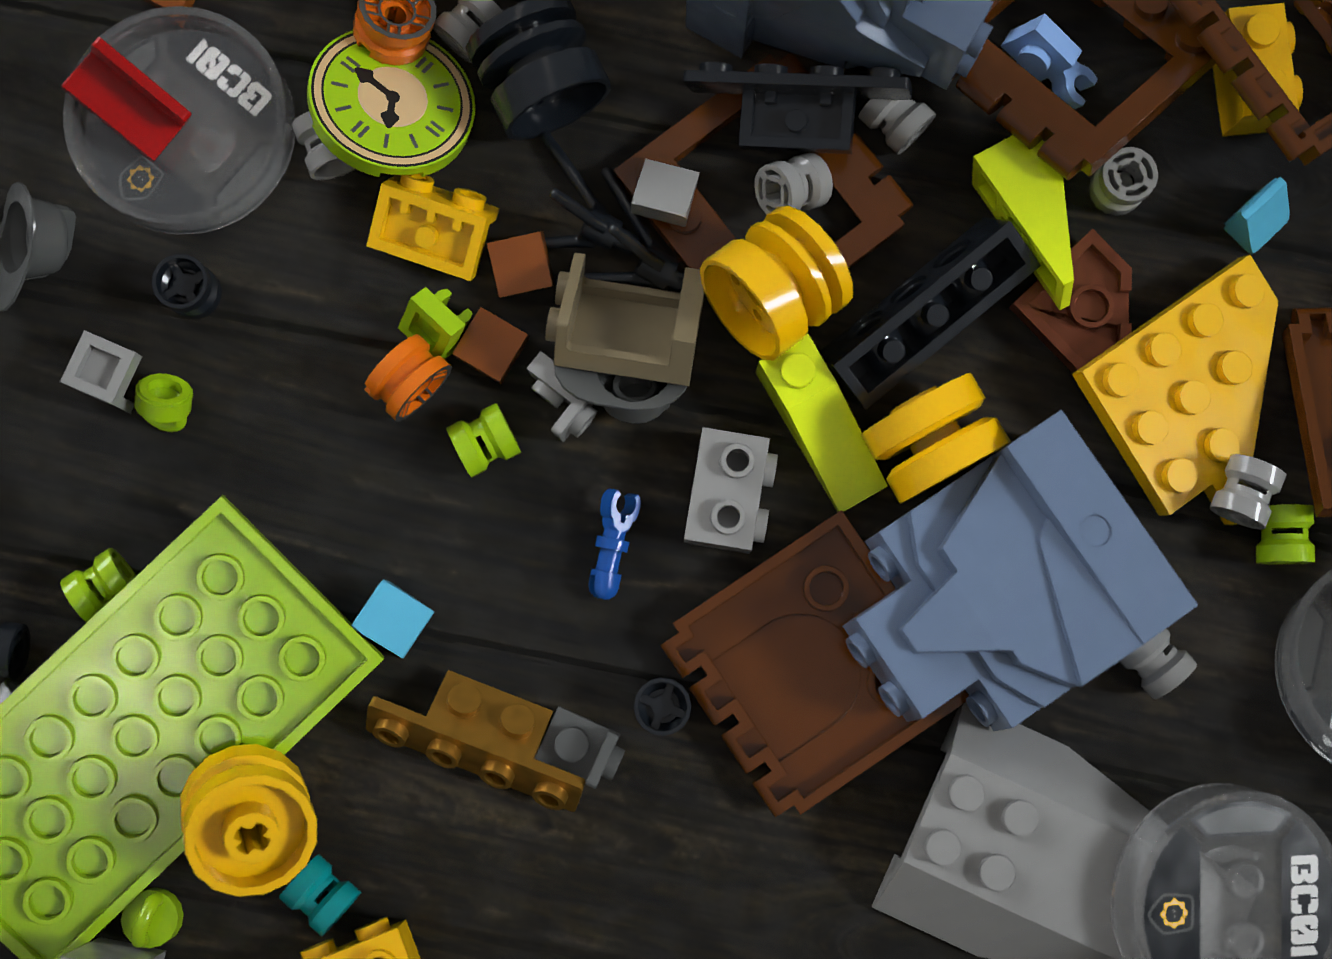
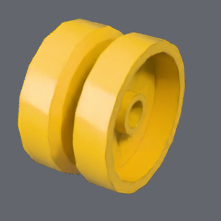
(932, 433)
(247, 820)

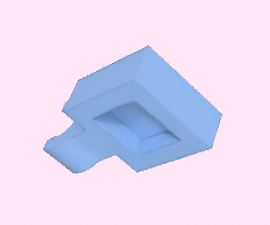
(1050, 54)

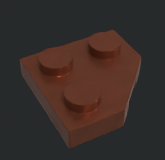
(1096, 309)

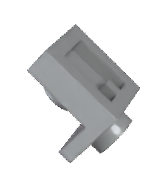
(578, 413)

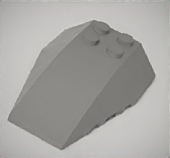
(1013, 849)

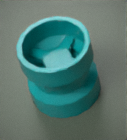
(310, 886)

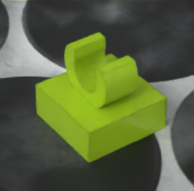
(434, 321)

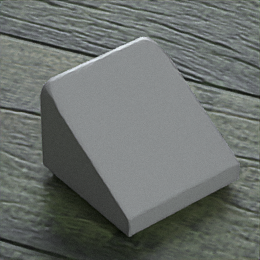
(664, 192)

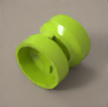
(495, 434)
(1287, 547)
(93, 588)

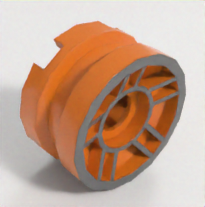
(397, 41)
(407, 377)

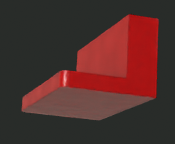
(126, 100)

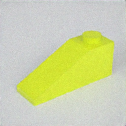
(1032, 197)
(821, 424)

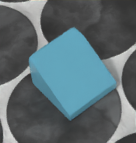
(1260, 216)
(392, 618)

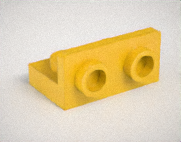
(431, 224)

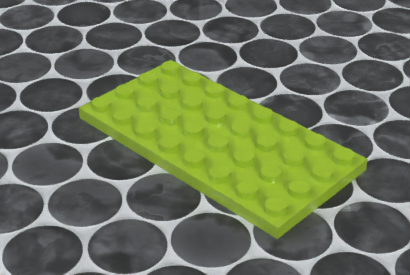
(98, 742)

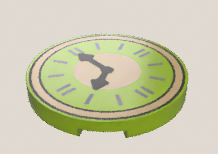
(387, 114)

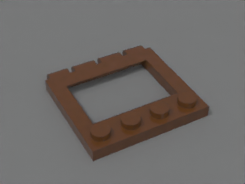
(1253, 79)
(1072, 142)
(705, 233)

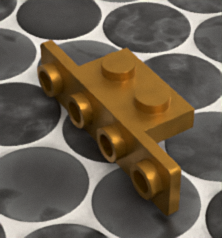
(481, 733)

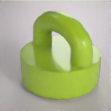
(164, 401)
(152, 918)

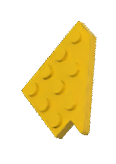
(1188, 386)

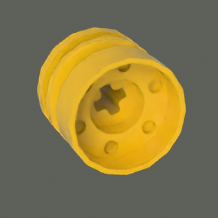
(776, 282)

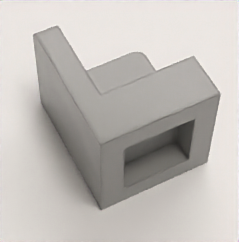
(102, 370)

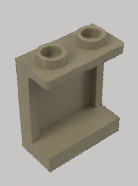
(625, 326)

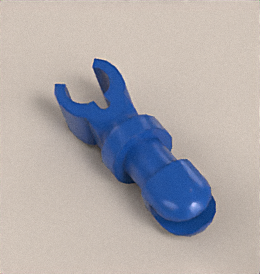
(604, 579)

